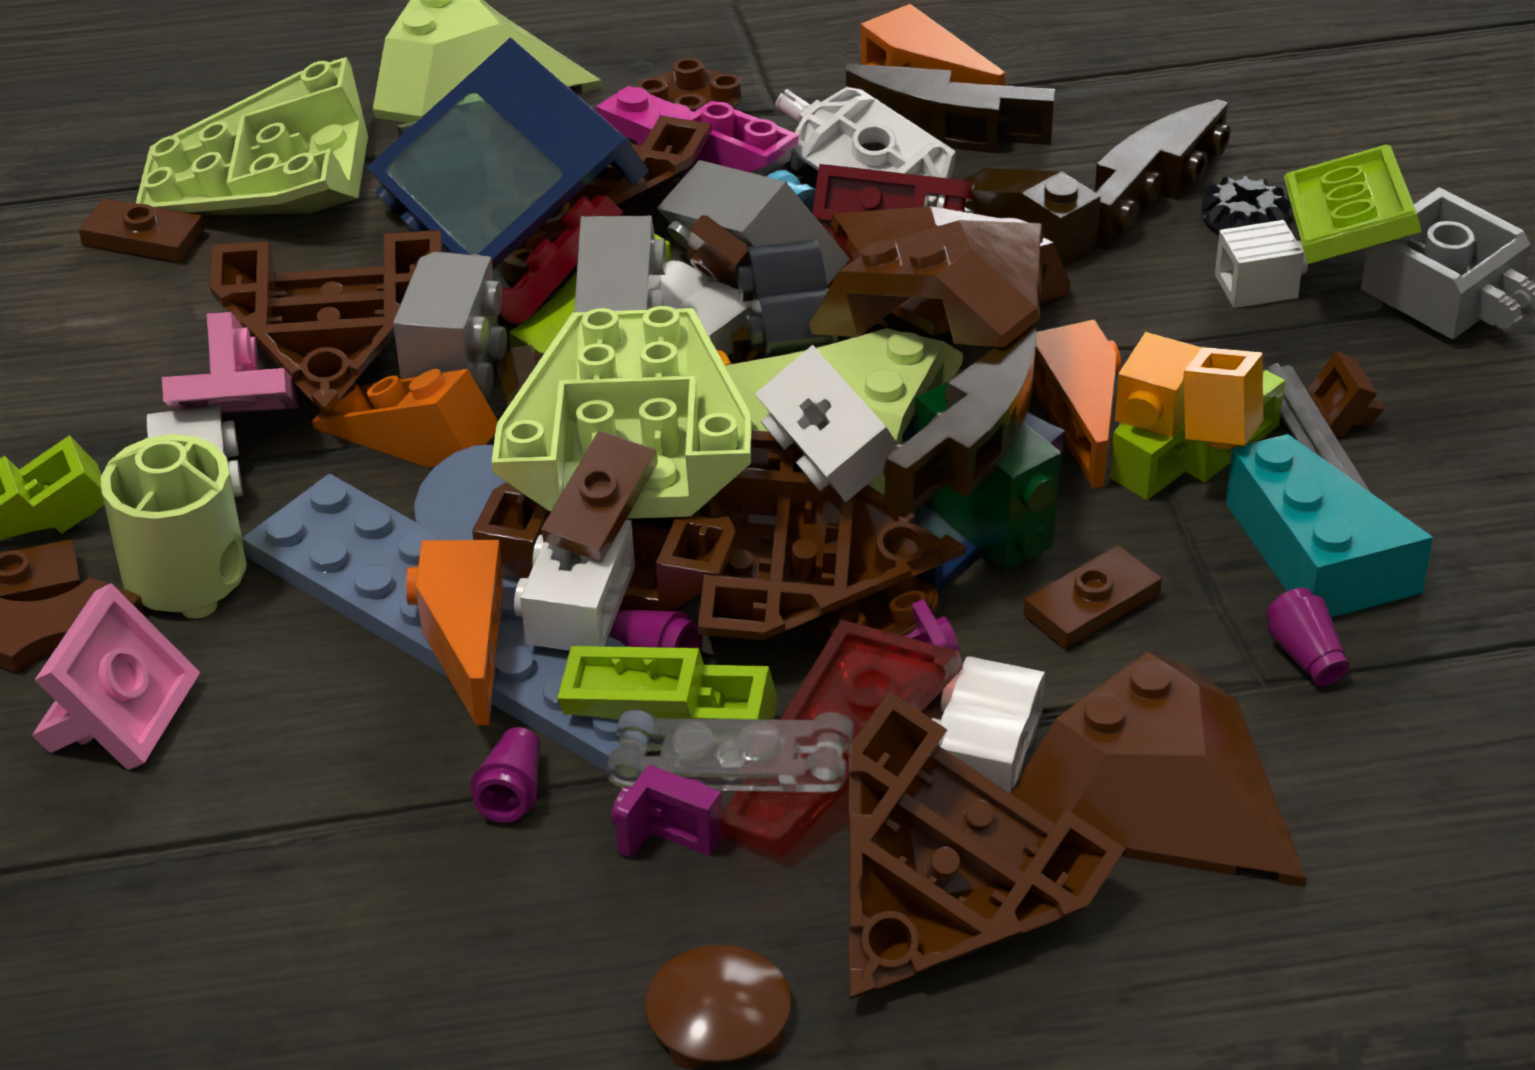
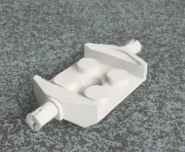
(839, 125)

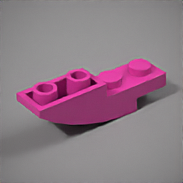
(735, 139)

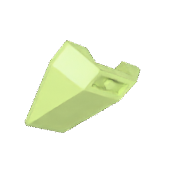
(269, 154)
(637, 378)

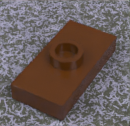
(141, 230)
(715, 251)
(599, 496)
(38, 572)
(1092, 596)

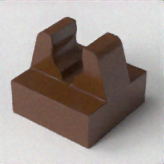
(1345, 395)

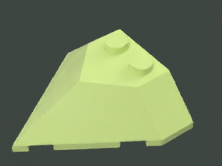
(441, 44)
(881, 367)

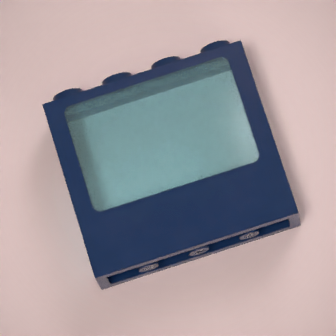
(499, 157)

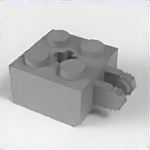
(1454, 270)
(451, 318)

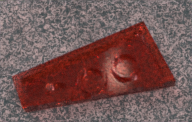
(846, 679)

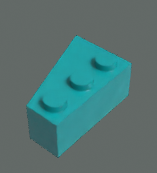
(1324, 527)

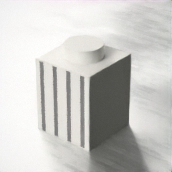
(1259, 263)

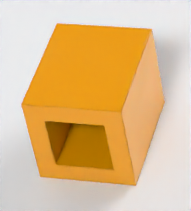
(1153, 385)
(1223, 397)

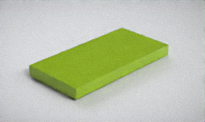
(1351, 203)

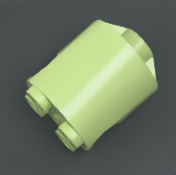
(174, 523)

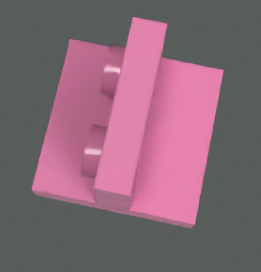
(234, 375)
(113, 681)

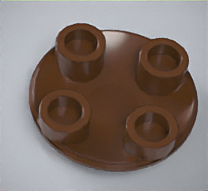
(694, 85)
(884, 610)
(718, 1005)

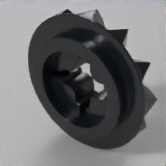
(1232, 203)

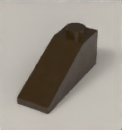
(1054, 199)

